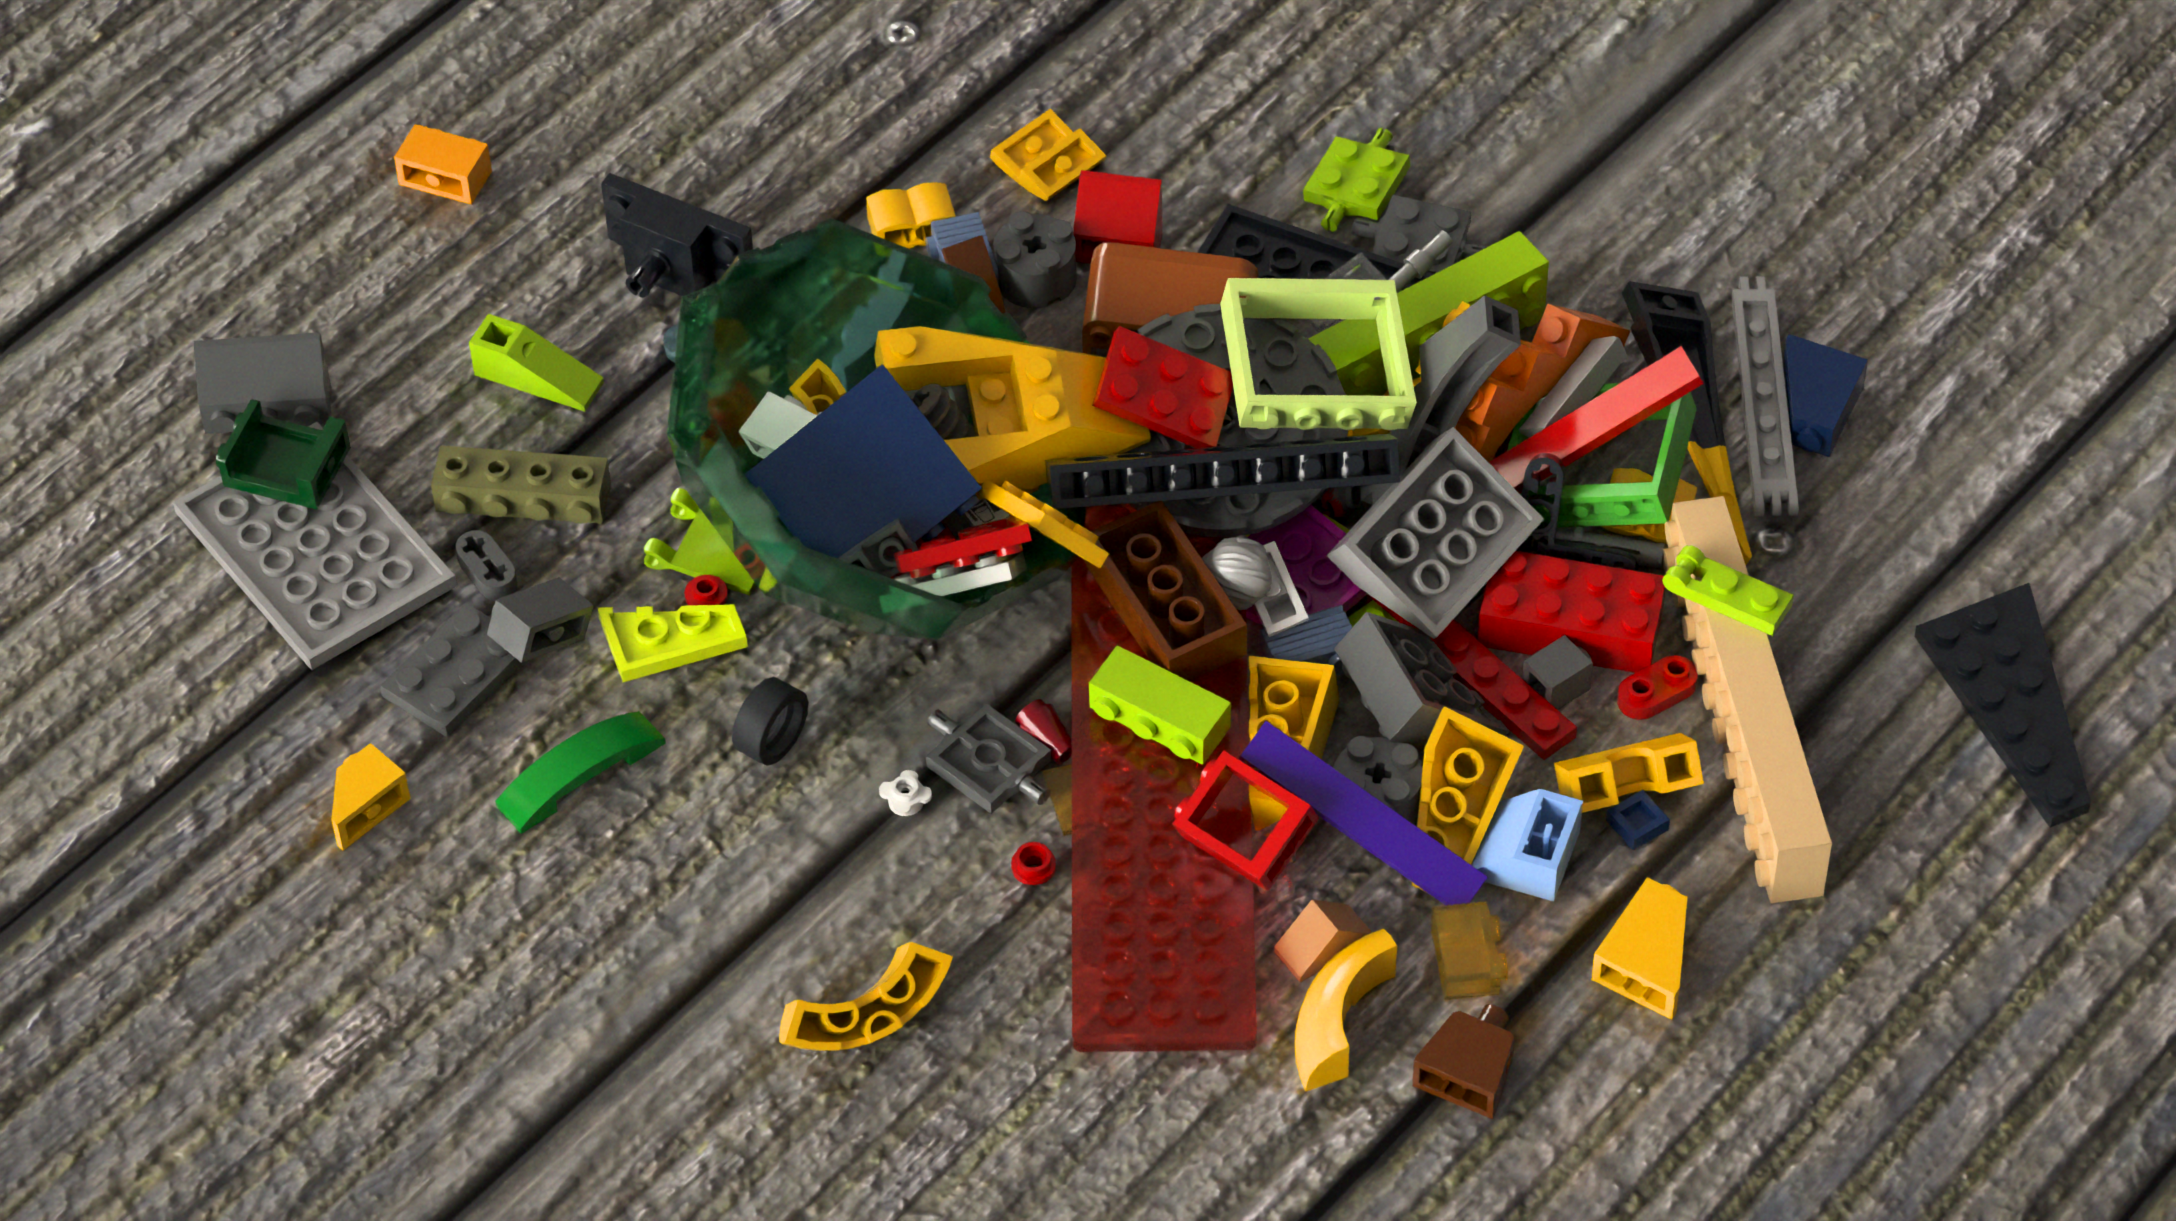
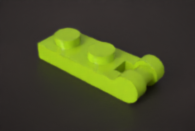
(1728, 591)

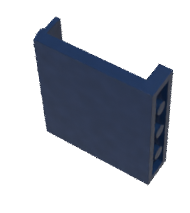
(864, 467)

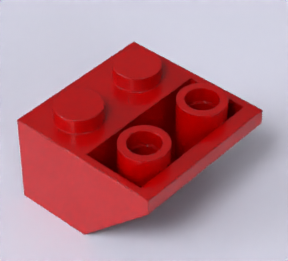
(1116, 211)

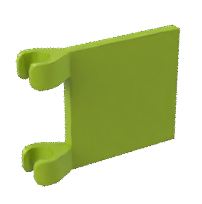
(700, 550)

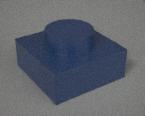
(1637, 820)

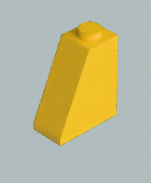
(1646, 949)

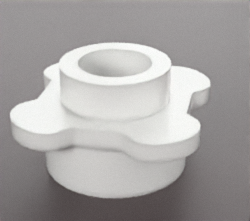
(905, 803)

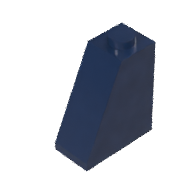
(1820, 392)

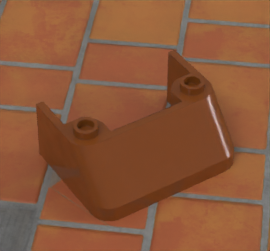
(1143, 283)

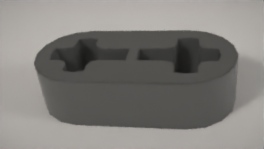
(493, 561)

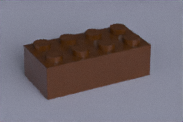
(1168, 594)

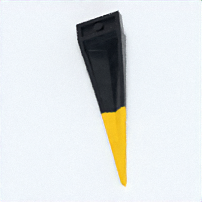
(1662, 323)

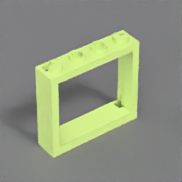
(1319, 301)

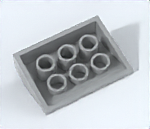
(1436, 534)

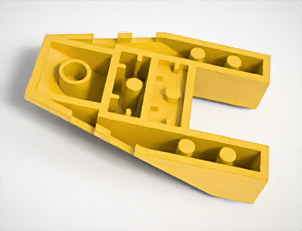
(1022, 399)

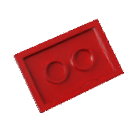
(1164, 389)

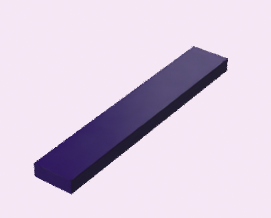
(1363, 817)

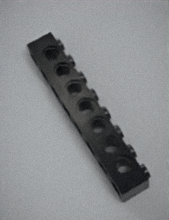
(1222, 471)

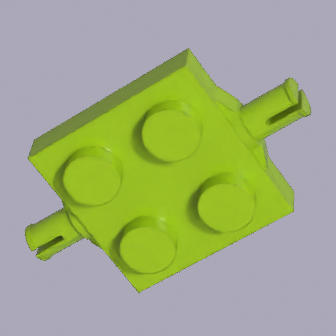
(1356, 178)

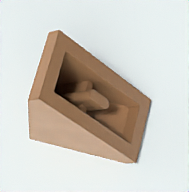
(1317, 936)

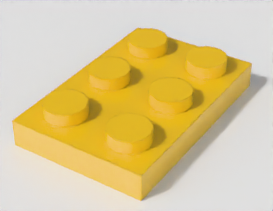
(1045, 520)

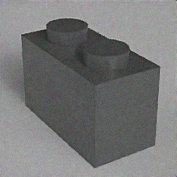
(540, 619)

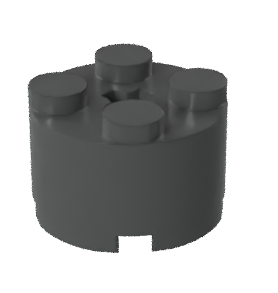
(1035, 259)
(1385, 771)

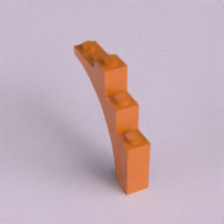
(1530, 375)

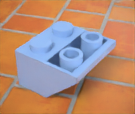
(1530, 842)

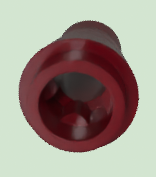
(1045, 725)

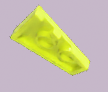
(663, 640)

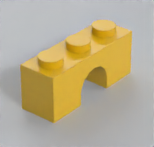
(1650, 765)

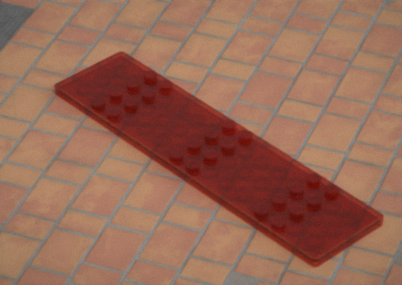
(1154, 918)

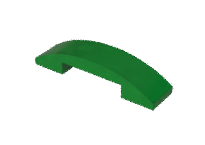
(573, 763)

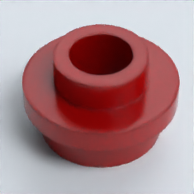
(697, 587)
(1033, 854)

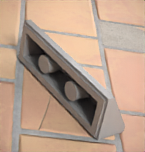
(1578, 383)

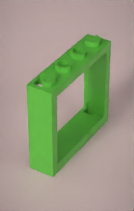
(1626, 501)

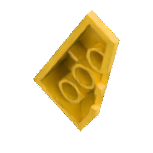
(1463, 781)

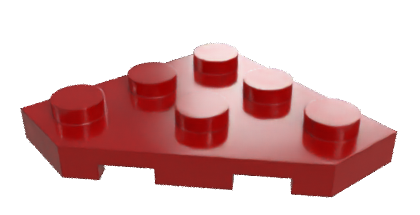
(999, 536)

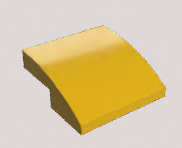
(1046, 155)

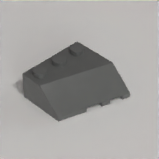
(1406, 680)

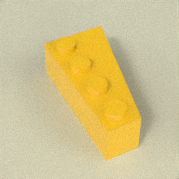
(1297, 701)

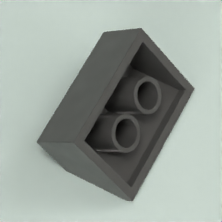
(278, 370)

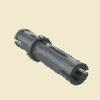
(1650, 552)

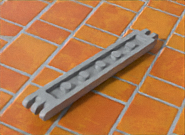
(1764, 398)

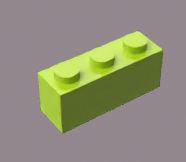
(1159, 705)

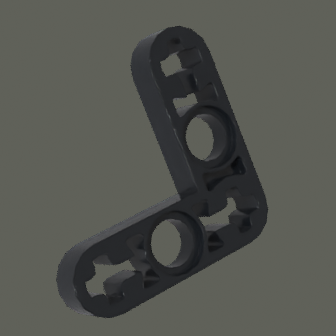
(1556, 547)

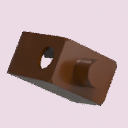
(1468, 1060)

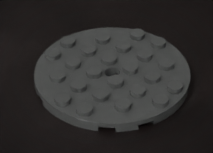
(1280, 365)

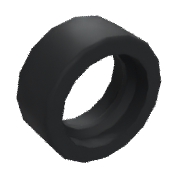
(770, 721)

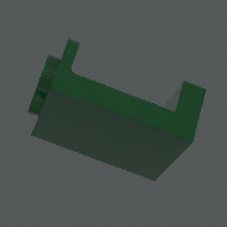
(282, 457)

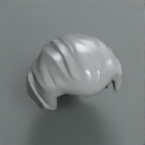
(1240, 570)

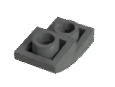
(878, 549)

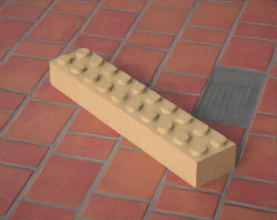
(1751, 719)

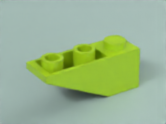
(530, 363)

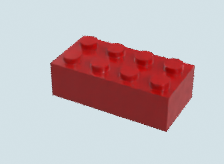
(1595, 606)

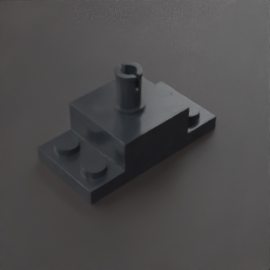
(669, 239)

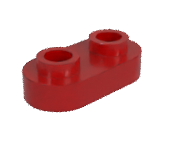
(1660, 686)

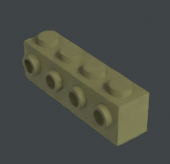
(521, 484)

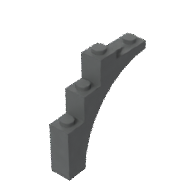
(1452, 371)

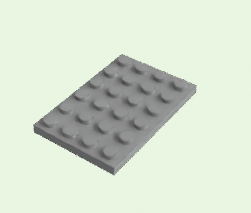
(321, 572)

